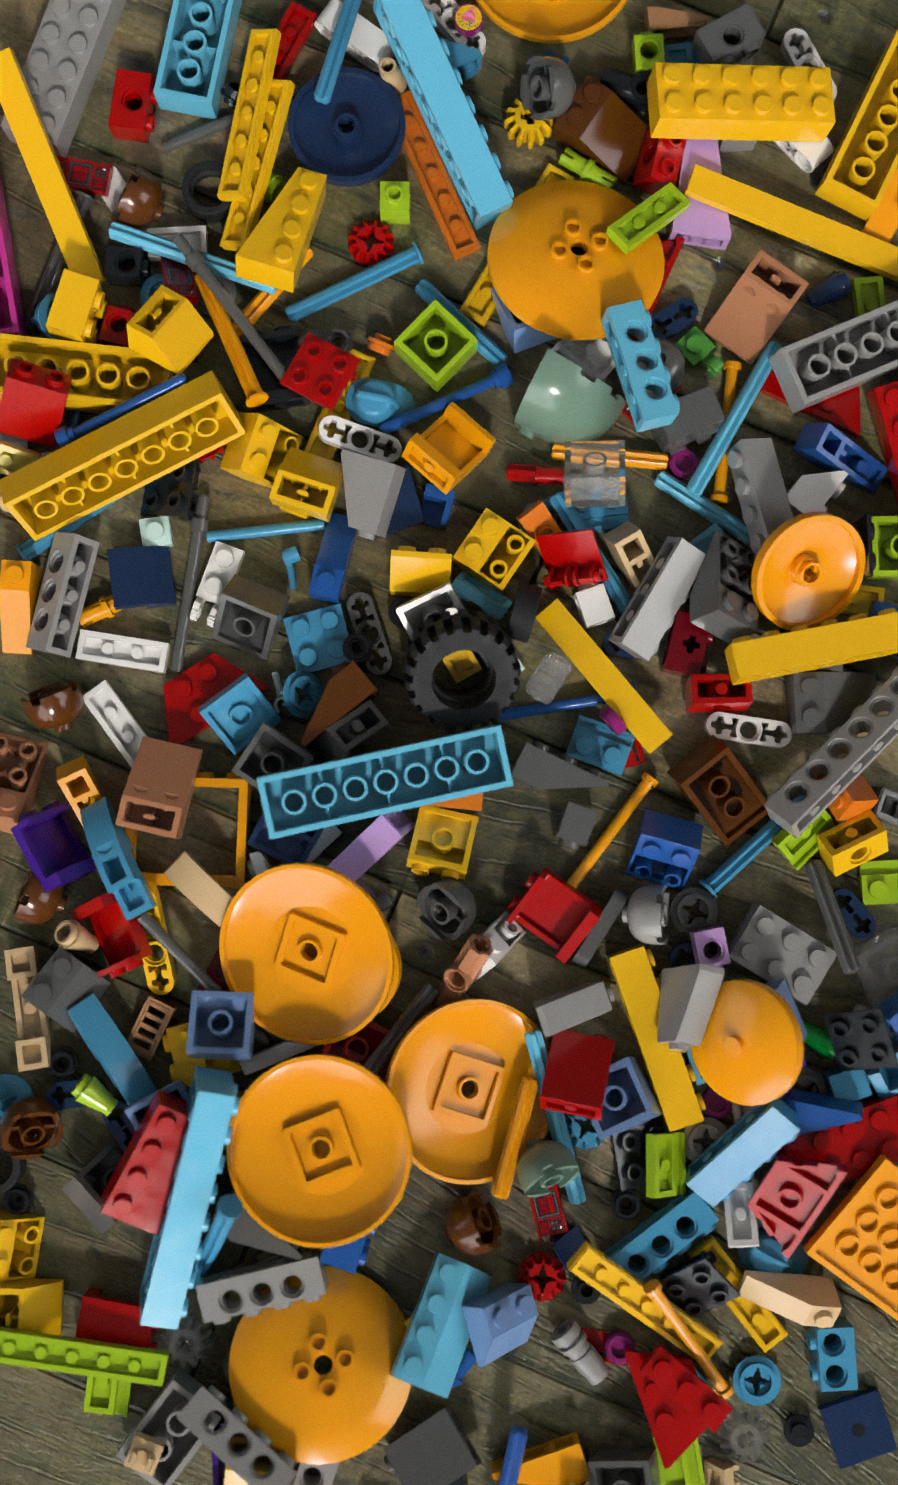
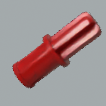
(535, 474)

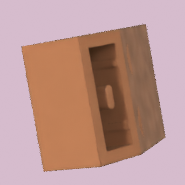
(756, 307)
(19, 777)
(159, 788)

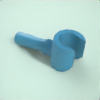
(291, 556)

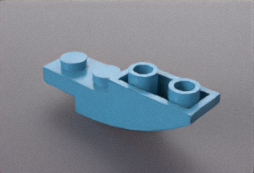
(114, 859)

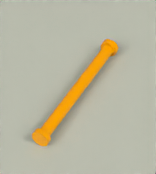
(732, 369)
(612, 829)
(653, 1290)

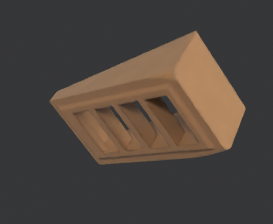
(673, 23)
(161, 1005)

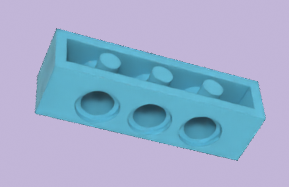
(645, 410)

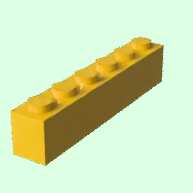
(813, 647)
(665, 1068)

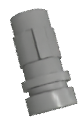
(581, 1353)

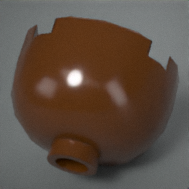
(139, 200)
(54, 705)
(35, 905)
(30, 1127)
(473, 1224)

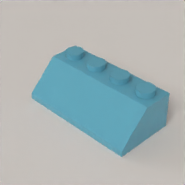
(437, 1327)

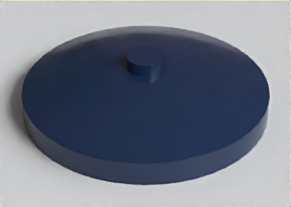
(352, 135)

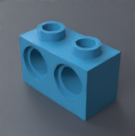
(839, 1352)

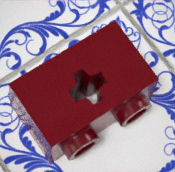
(676, 658)

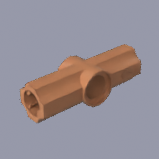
(464, 970)

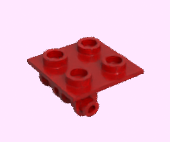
(320, 371)
(571, 558)

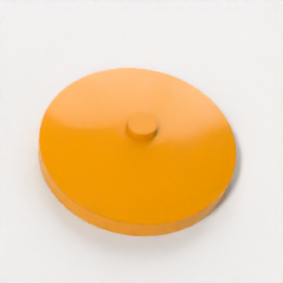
(808, 570)
(750, 1044)

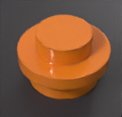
(380, 344)

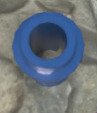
(466, 1363)

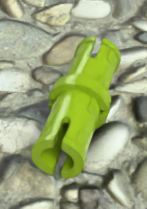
(586, 169)

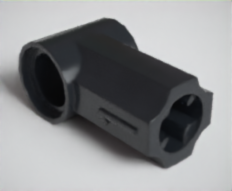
(627, 86)

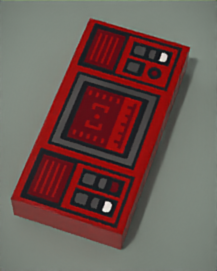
(87, 175)
(179, 279)
(548, 1214)

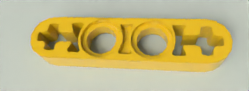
(152, 964)

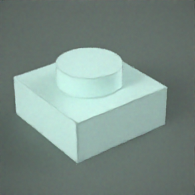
(156, 531)

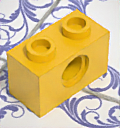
(853, 843)

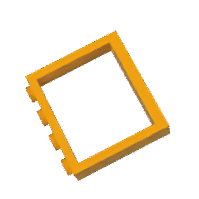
(232, 780)

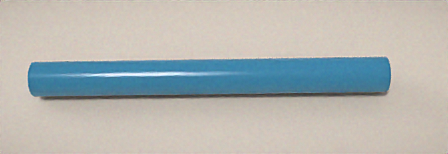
(265, 530)

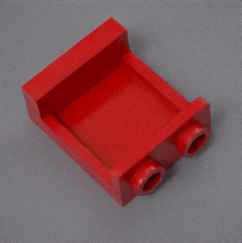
(33, 402)
(554, 912)
(119, 938)
(577, 1074)
(113, 1321)

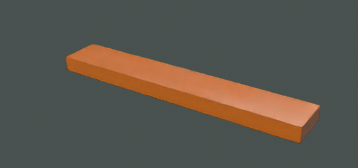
(436, 183)

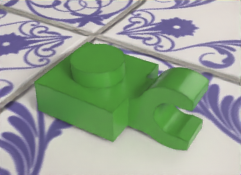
(697, 350)

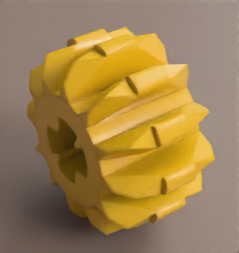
(523, 132)

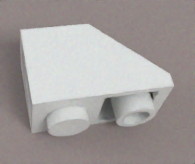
(814, 490)
(503, 939)

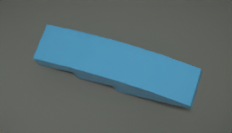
(111, 1049)

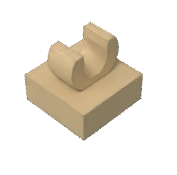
(144, 1453)
(719, 1472)

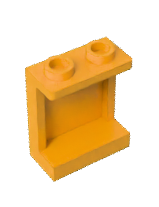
(449, 448)

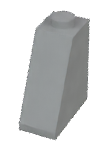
(370, 492)
(687, 1004)
(573, 1006)

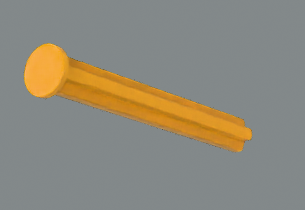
(233, 347)

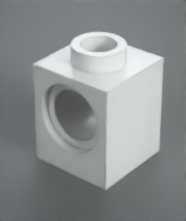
(593, 605)

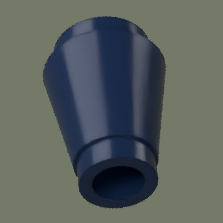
(830, 289)

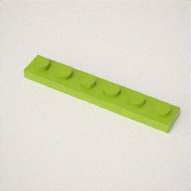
(82, 1356)

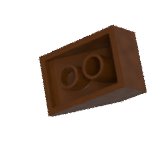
(602, 129)
(342, 695)
(719, 789)

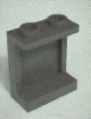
(432, 1452)

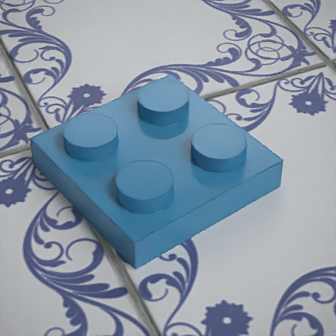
(317, 638)
(238, 713)

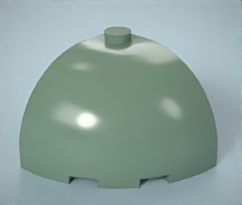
(565, 404)

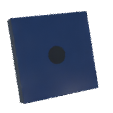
(857, 1427)

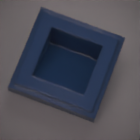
(567, 1244)

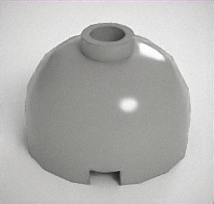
(648, 914)

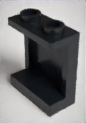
(284, 346)

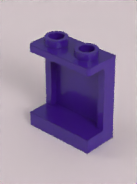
(52, 846)

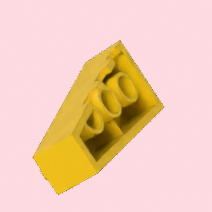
(283, 235)

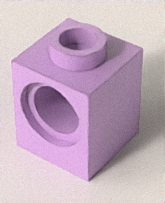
(701, 937)

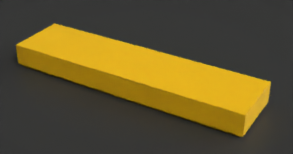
(756, 1319)

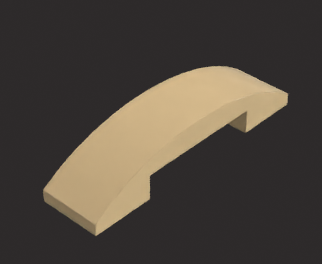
(199, 887)
(33, 1026)

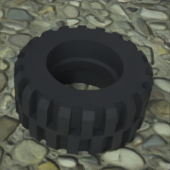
(467, 705)

